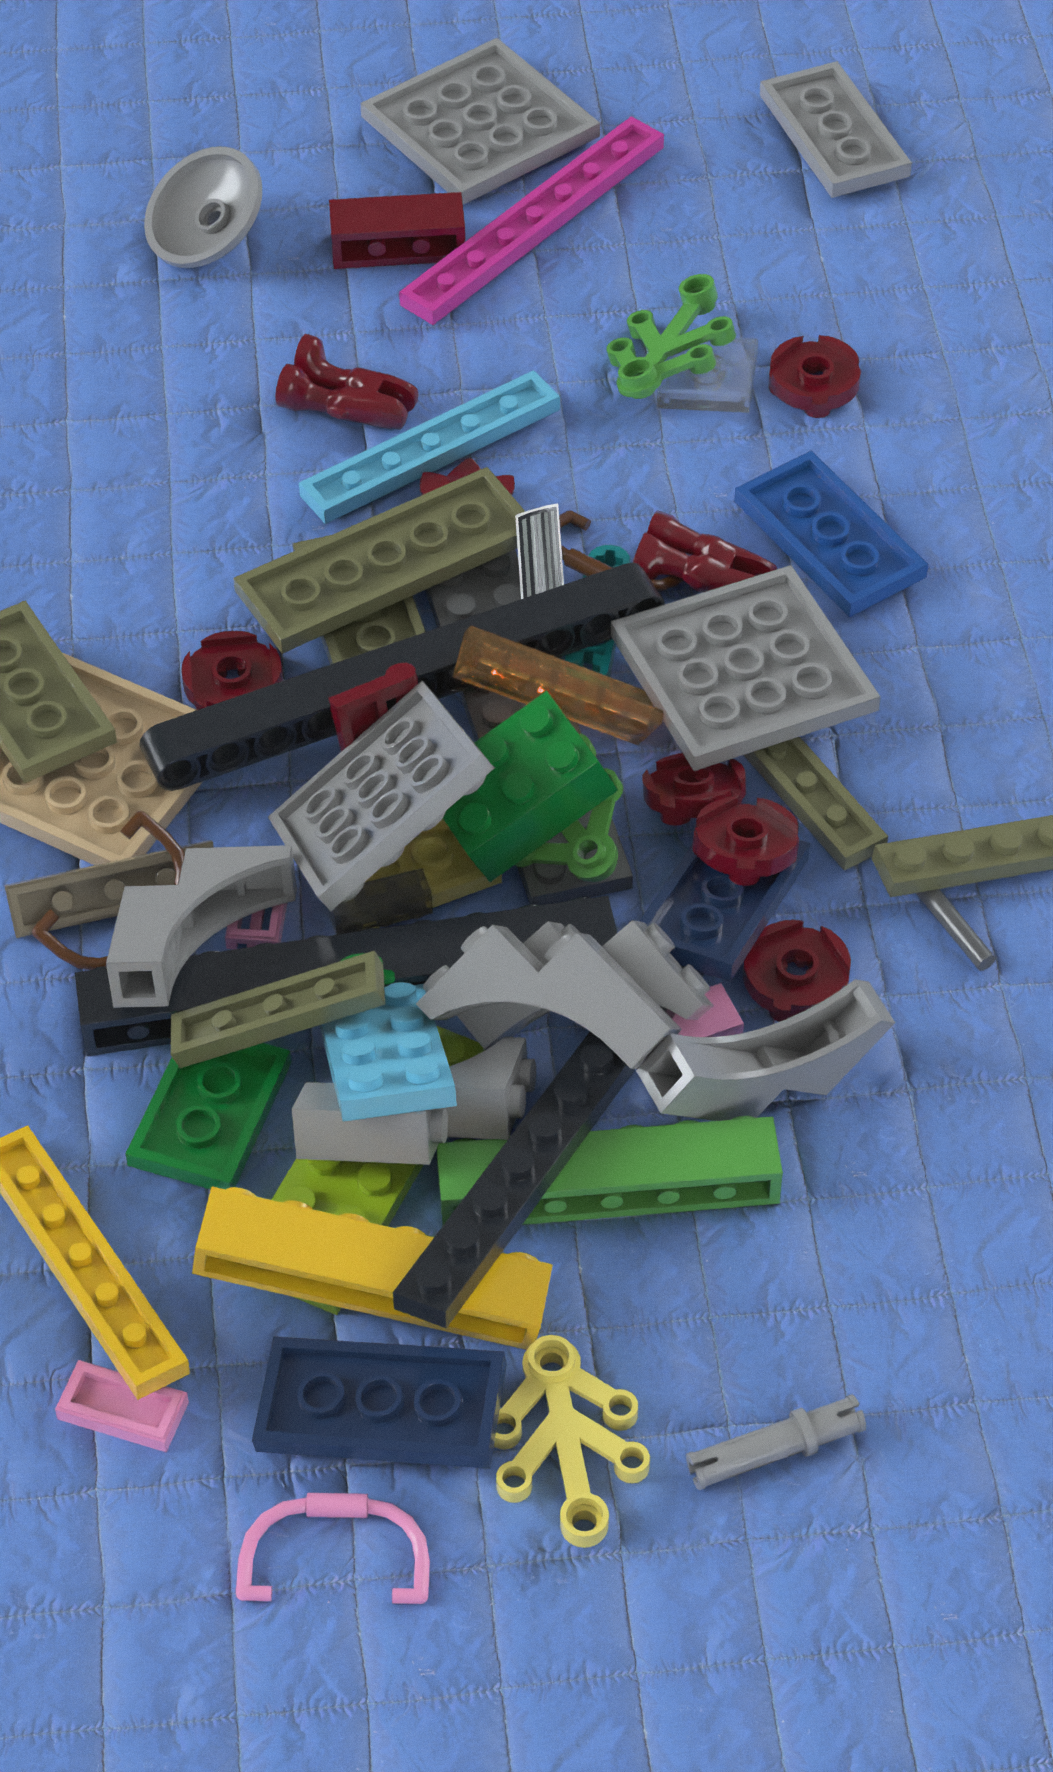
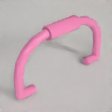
(335, 1506)

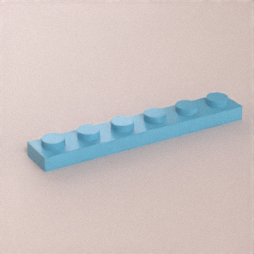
(429, 446)

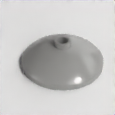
(203, 207)

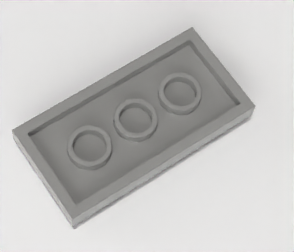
(835, 129)

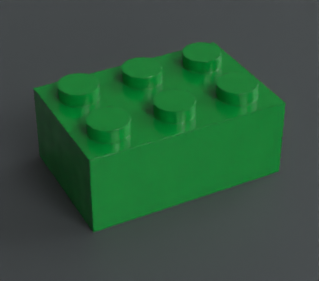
(536, 790)

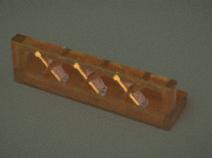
(579, 692)

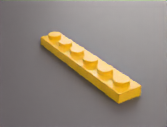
(87, 1267)

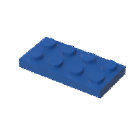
(831, 533)

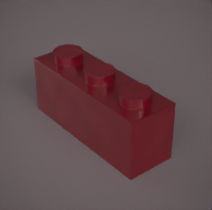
(395, 229)

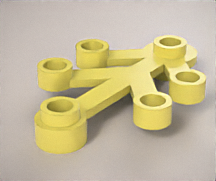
(566, 1430)

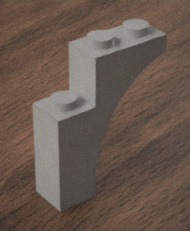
(167, 923)
(636, 948)
(576, 983)
(750, 1069)
(488, 1100)

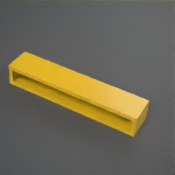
(356, 1265)

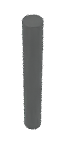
(958, 928)

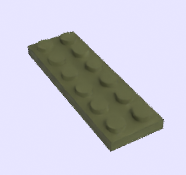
(381, 560)

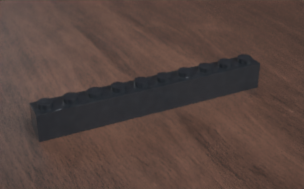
(407, 950)

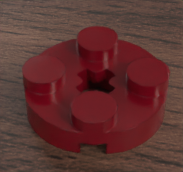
(809, 392)
(226, 651)
(682, 793)
(746, 838)
(789, 942)

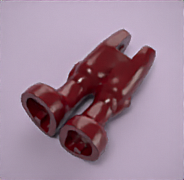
(343, 393)
(711, 559)

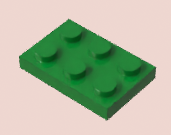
(209, 1116)

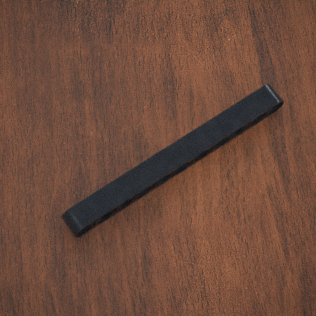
(299, 710)

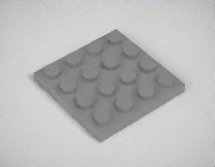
(480, 120)
(744, 667)
(379, 795)

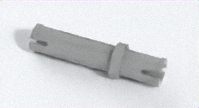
(798, 1434)

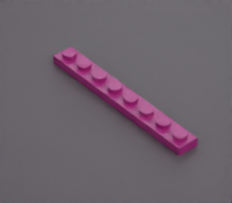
(530, 220)

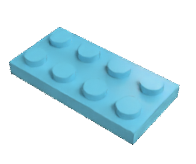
(388, 1058)

